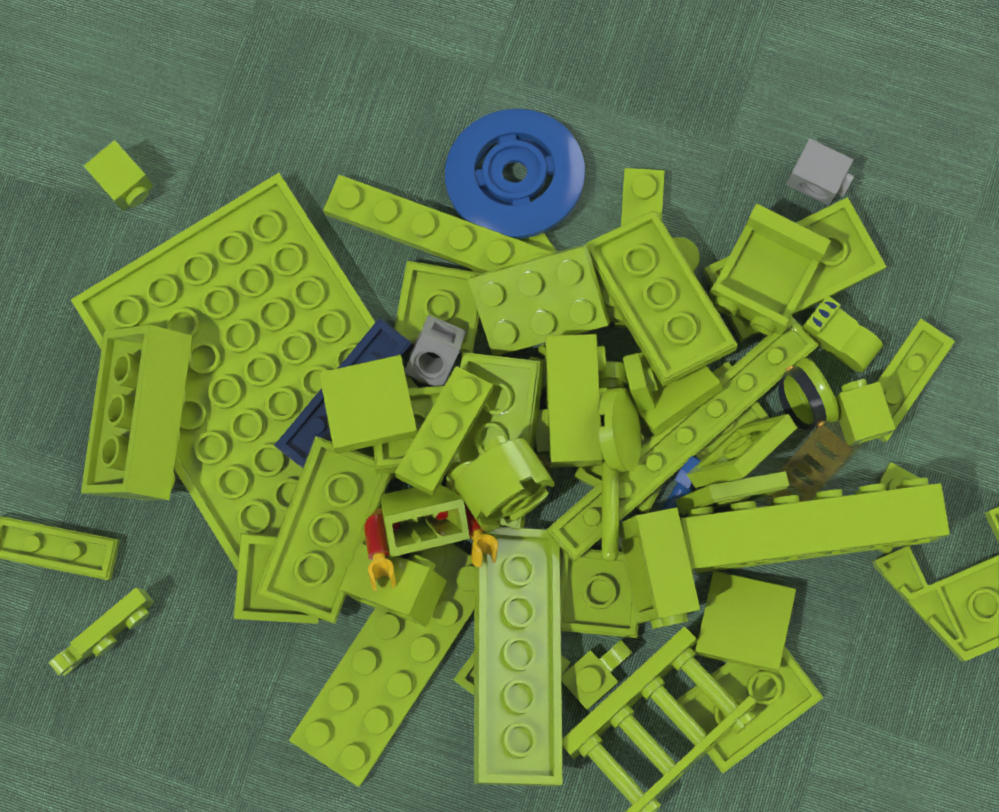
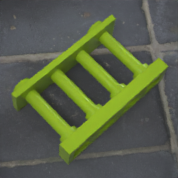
(648, 682)

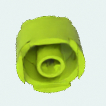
(502, 482)

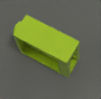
(658, 568)

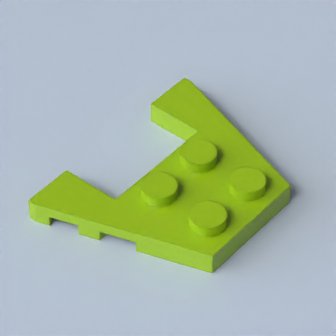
(957, 608)

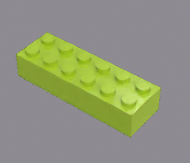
(815, 528)

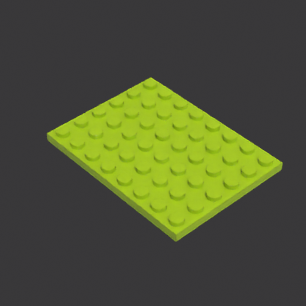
(263, 325)

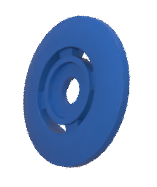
(505, 206)

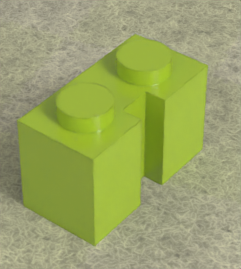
(415, 589)

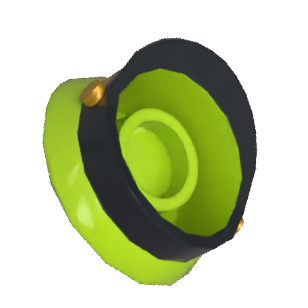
(807, 396)

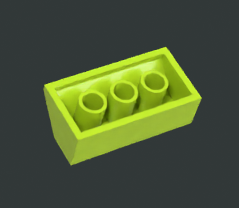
(137, 413)

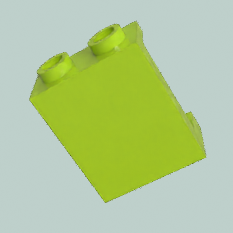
(768, 271)

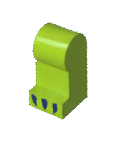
(842, 336)

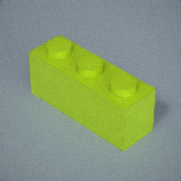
(574, 399)

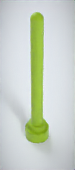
(613, 377)

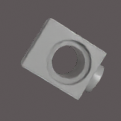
(821, 172)
(438, 338)

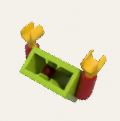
(419, 521)

